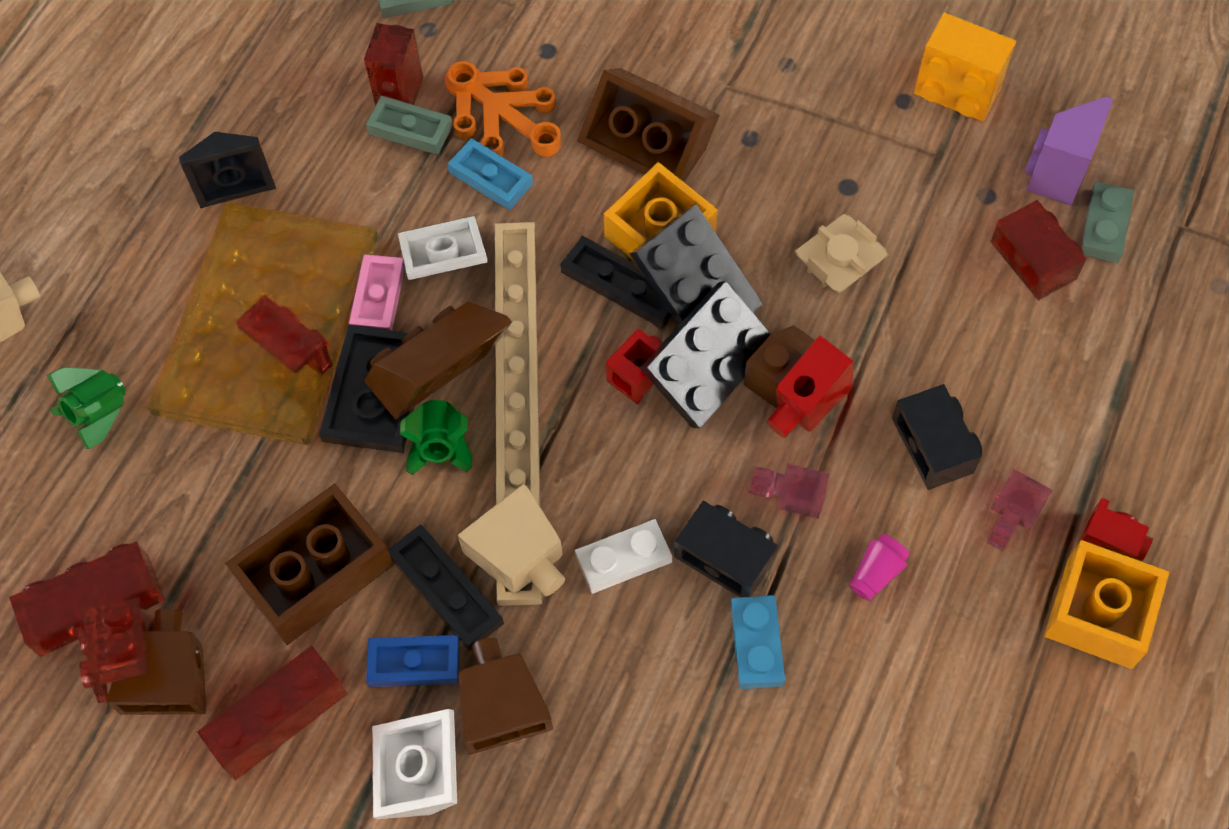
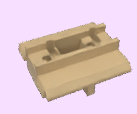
(841, 253)

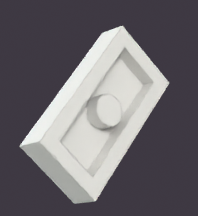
(623, 556)

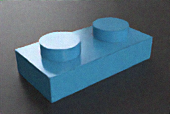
(490, 174)
(757, 642)

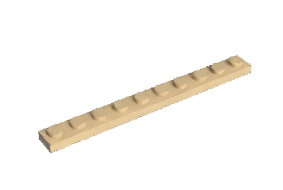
(517, 377)

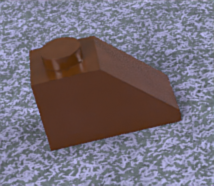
(774, 361)

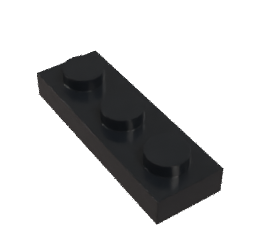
(614, 279)
(445, 587)

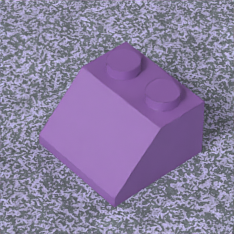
(1066, 150)

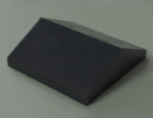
(226, 168)

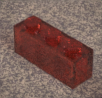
(54, 609)
(272, 713)

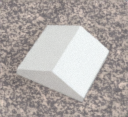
(442, 248)
(414, 765)

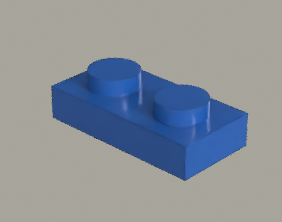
(413, 661)

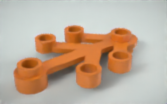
(501, 105)

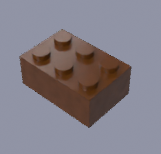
(310, 563)

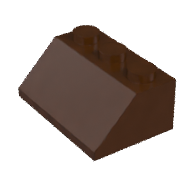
(646, 124)
(434, 355)

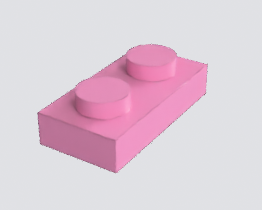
(377, 292)

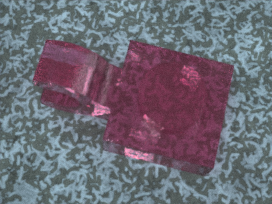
(798, 489)
(1018, 504)

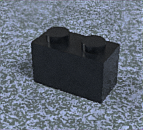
(937, 436)
(725, 549)

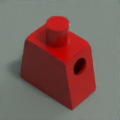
(812, 388)

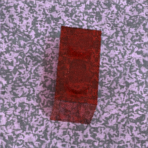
(393, 63)
(1038, 249)

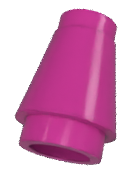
(879, 566)

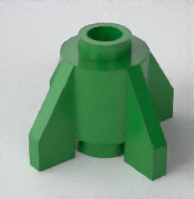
(88, 399)
(436, 436)

